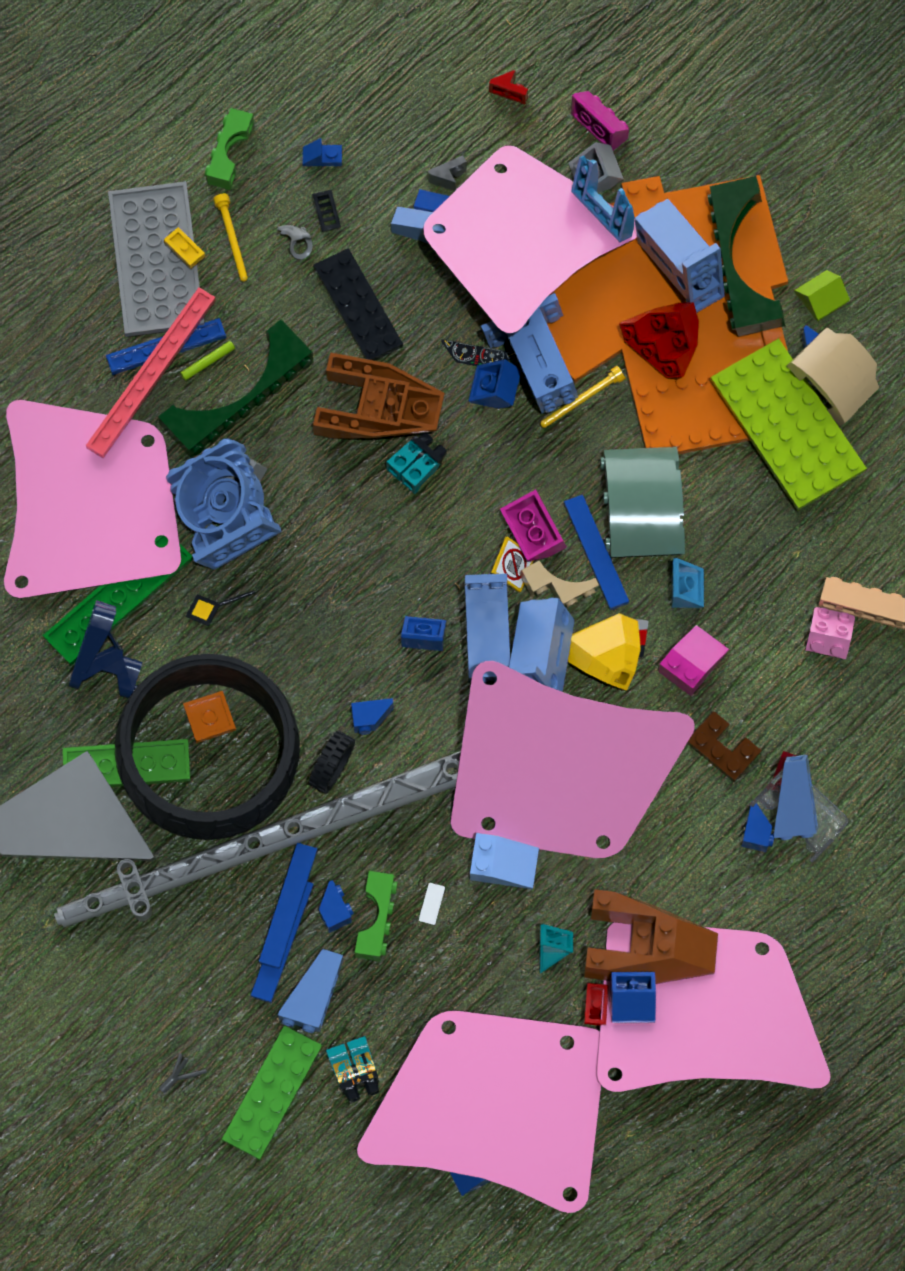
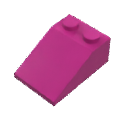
(692, 660)

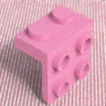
(830, 632)

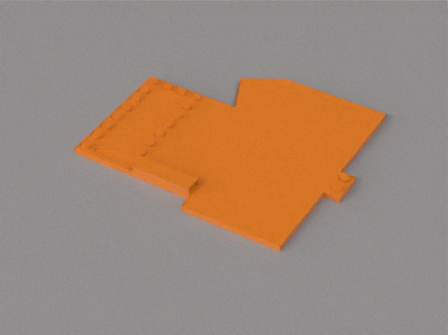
(628, 282)

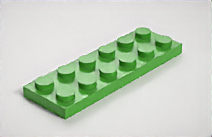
(155, 760)
(272, 1093)

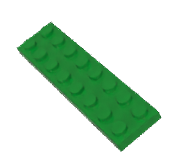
(127, 596)

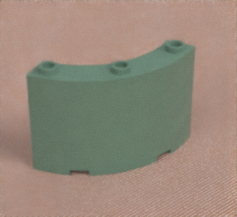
(644, 501)

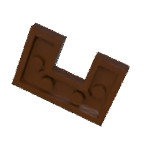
(706, 744)

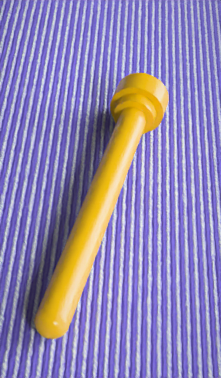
(222, 203)
(613, 377)

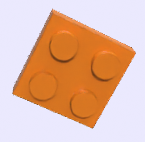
(209, 717)

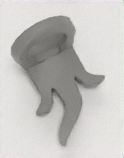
(296, 234)

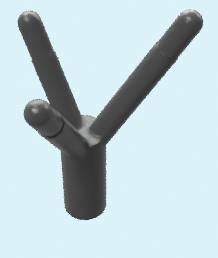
(173, 1078)

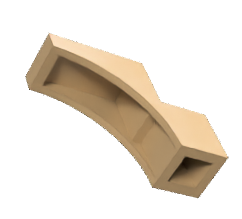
(538, 578)

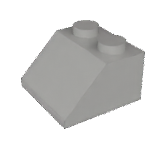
(608, 168)

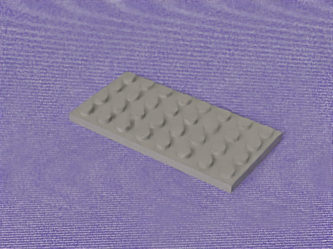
(150, 275)

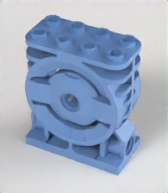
(201, 499)

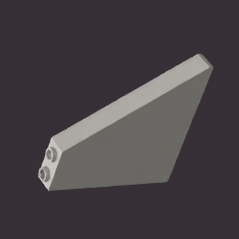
(70, 818)

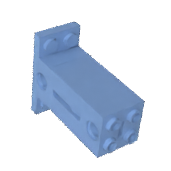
(681, 254)
(539, 356)
(487, 621)
(543, 641)

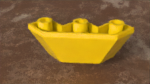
(608, 650)

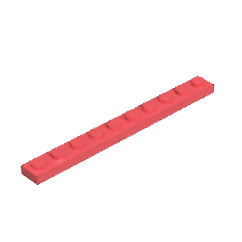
(150, 372)

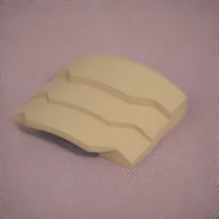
(839, 370)

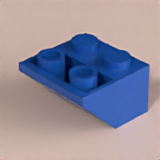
(633, 997)

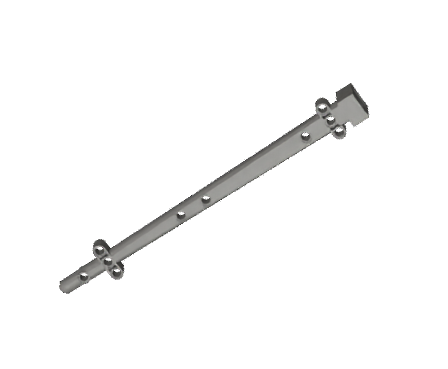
(336, 814)

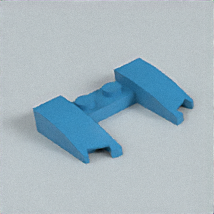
(617, 219)

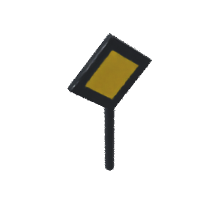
(204, 609)

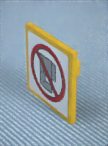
(511, 562)

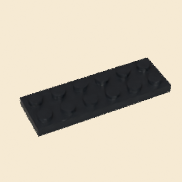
(358, 305)

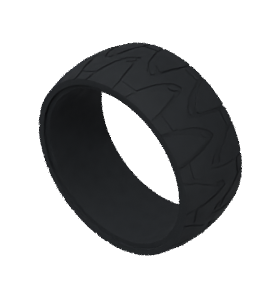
(202, 670)

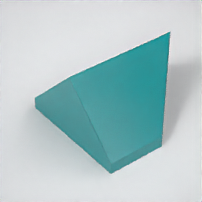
(554, 945)

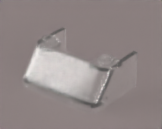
(829, 817)

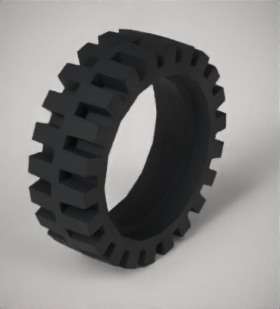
(331, 762)

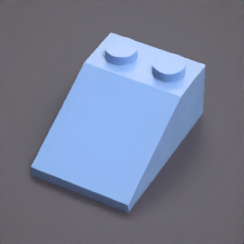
(503, 861)

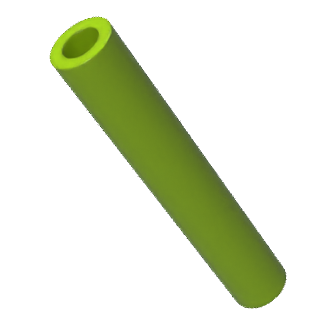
(207, 360)

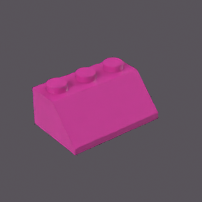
(598, 119)
(533, 527)

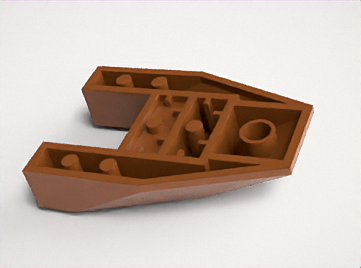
(389, 402)
(659, 942)

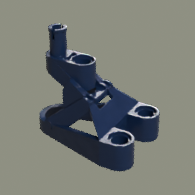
(109, 660)

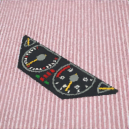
(474, 354)

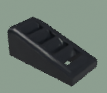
(322, 196)

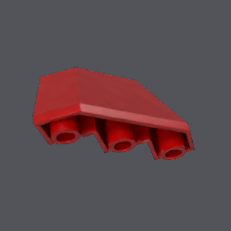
(664, 337)

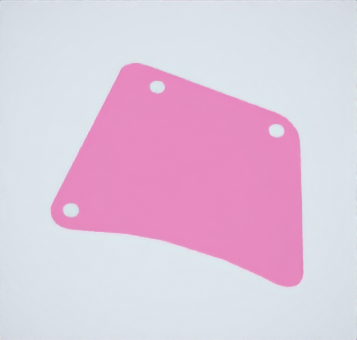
(516, 235)
(85, 514)
(559, 764)
(717, 1025)
(495, 1106)

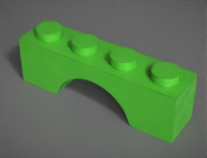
(236, 128)
(370, 942)

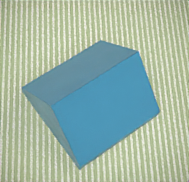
(687, 585)

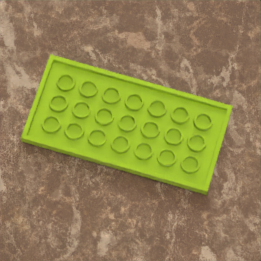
(788, 425)

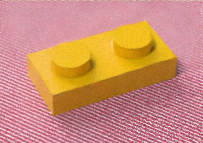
(184, 247)

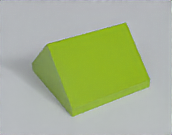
(823, 294)

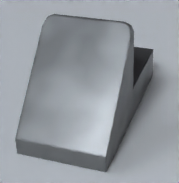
(444, 174)

